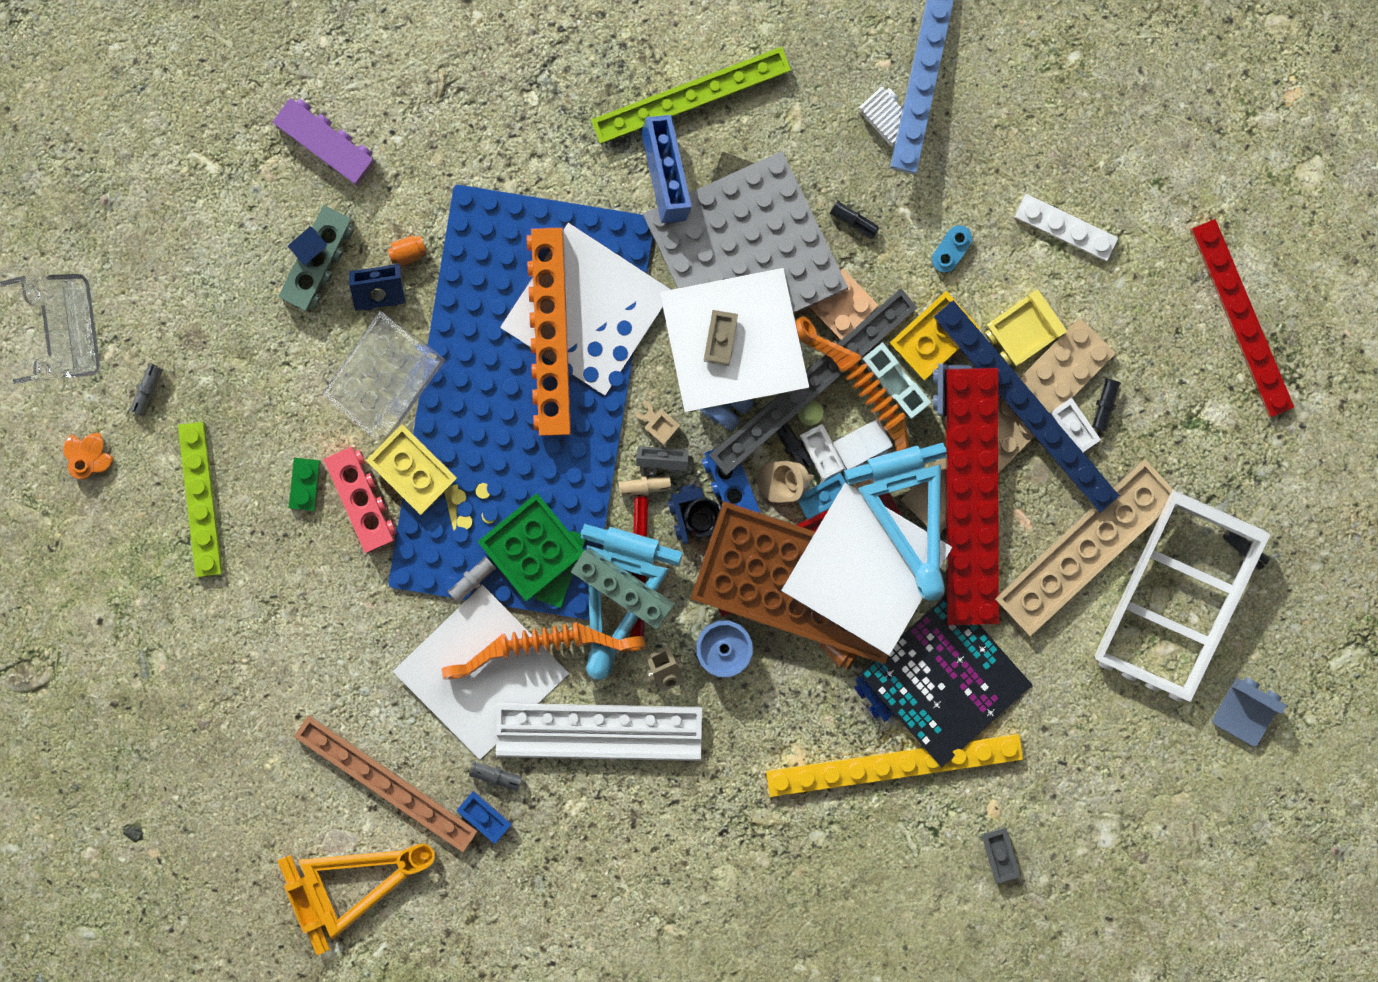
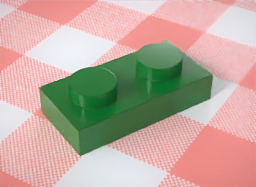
(304, 484)

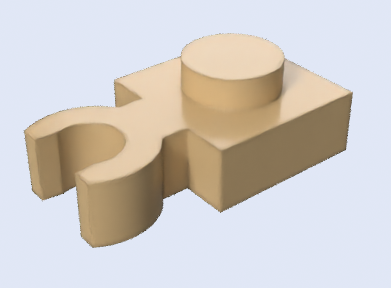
(660, 424)

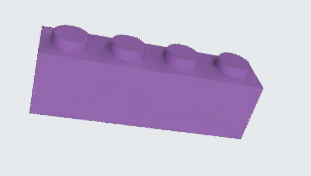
(324, 141)

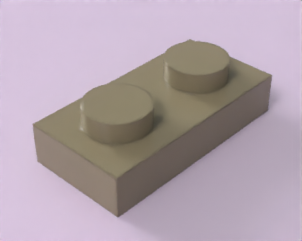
(720, 337)

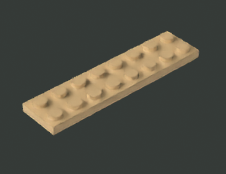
(1085, 549)

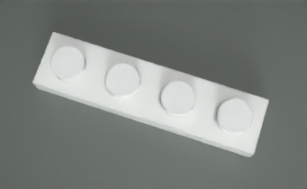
(1066, 227)

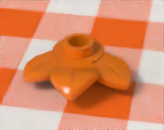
(88, 452)

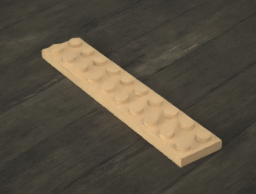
(1053, 381)

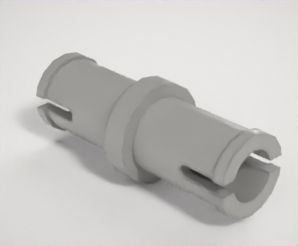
(471, 579)

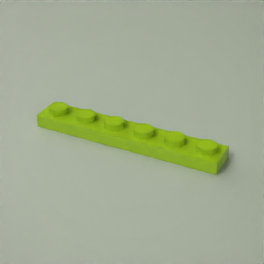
(200, 499)

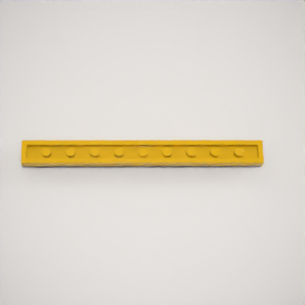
(890, 766)

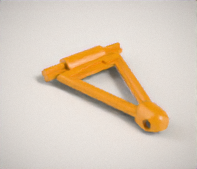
(313, 904)

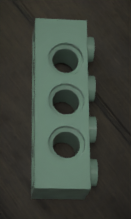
(292, 291)
(623, 587)

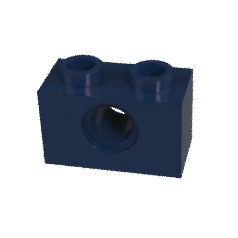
(386, 278)

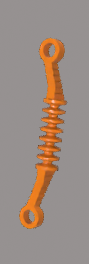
(847, 361)
(501, 646)

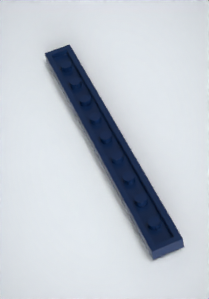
(1027, 407)

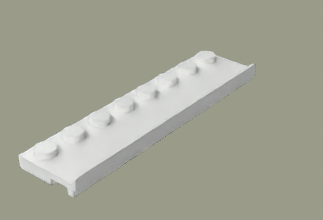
(598, 731)

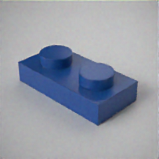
(484, 817)

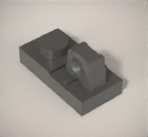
(665, 458)

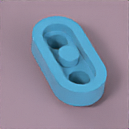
(951, 248)

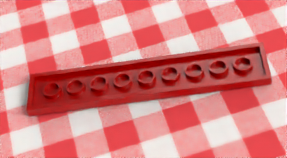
(972, 496)

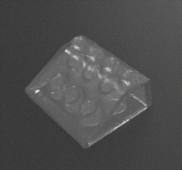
(383, 377)

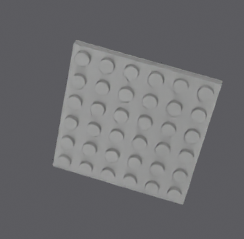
(748, 227)

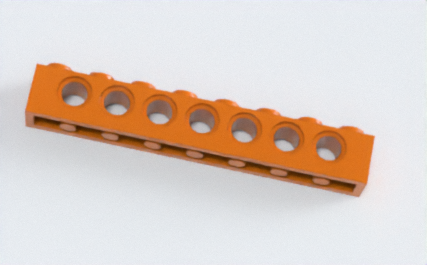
(549, 239)

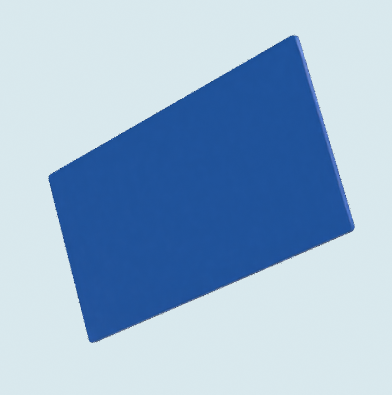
(481, 398)

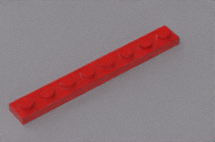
(1242, 318)

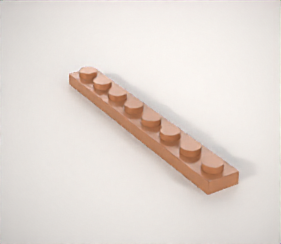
(385, 783)

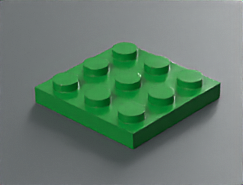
(531, 546)

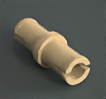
(644, 486)

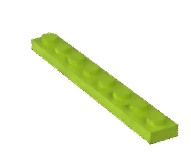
(692, 94)

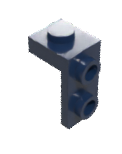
(687, 494)

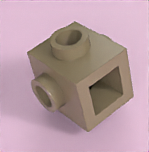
(665, 669)

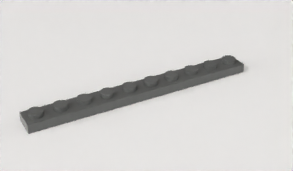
(819, 377)

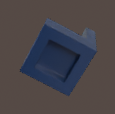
(307, 246)

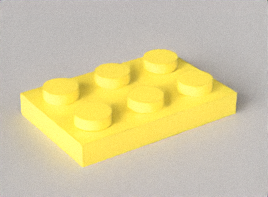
(411, 469)

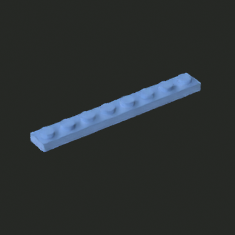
(921, 86)

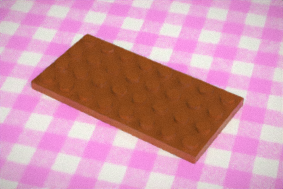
(748, 568)

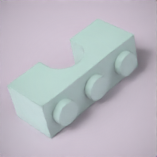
(894, 379)

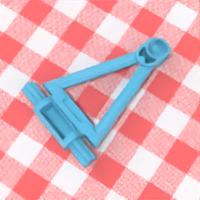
(897, 472)
(632, 554)

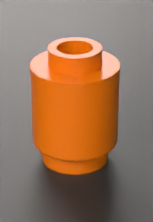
(407, 250)

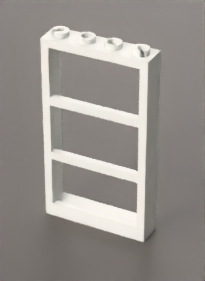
(1234, 591)

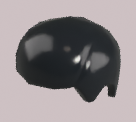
(701, 517)

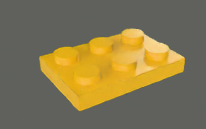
(925, 342)

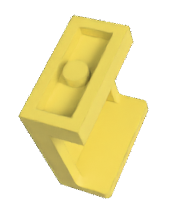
(1024, 329)

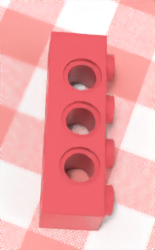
(337, 466)

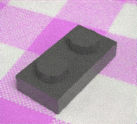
(1000, 855)

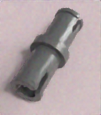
(146, 389)
(495, 776)

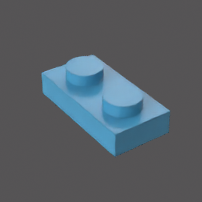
(821, 496)

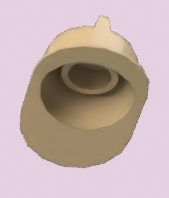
(783, 481)

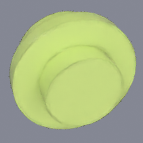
(811, 413)

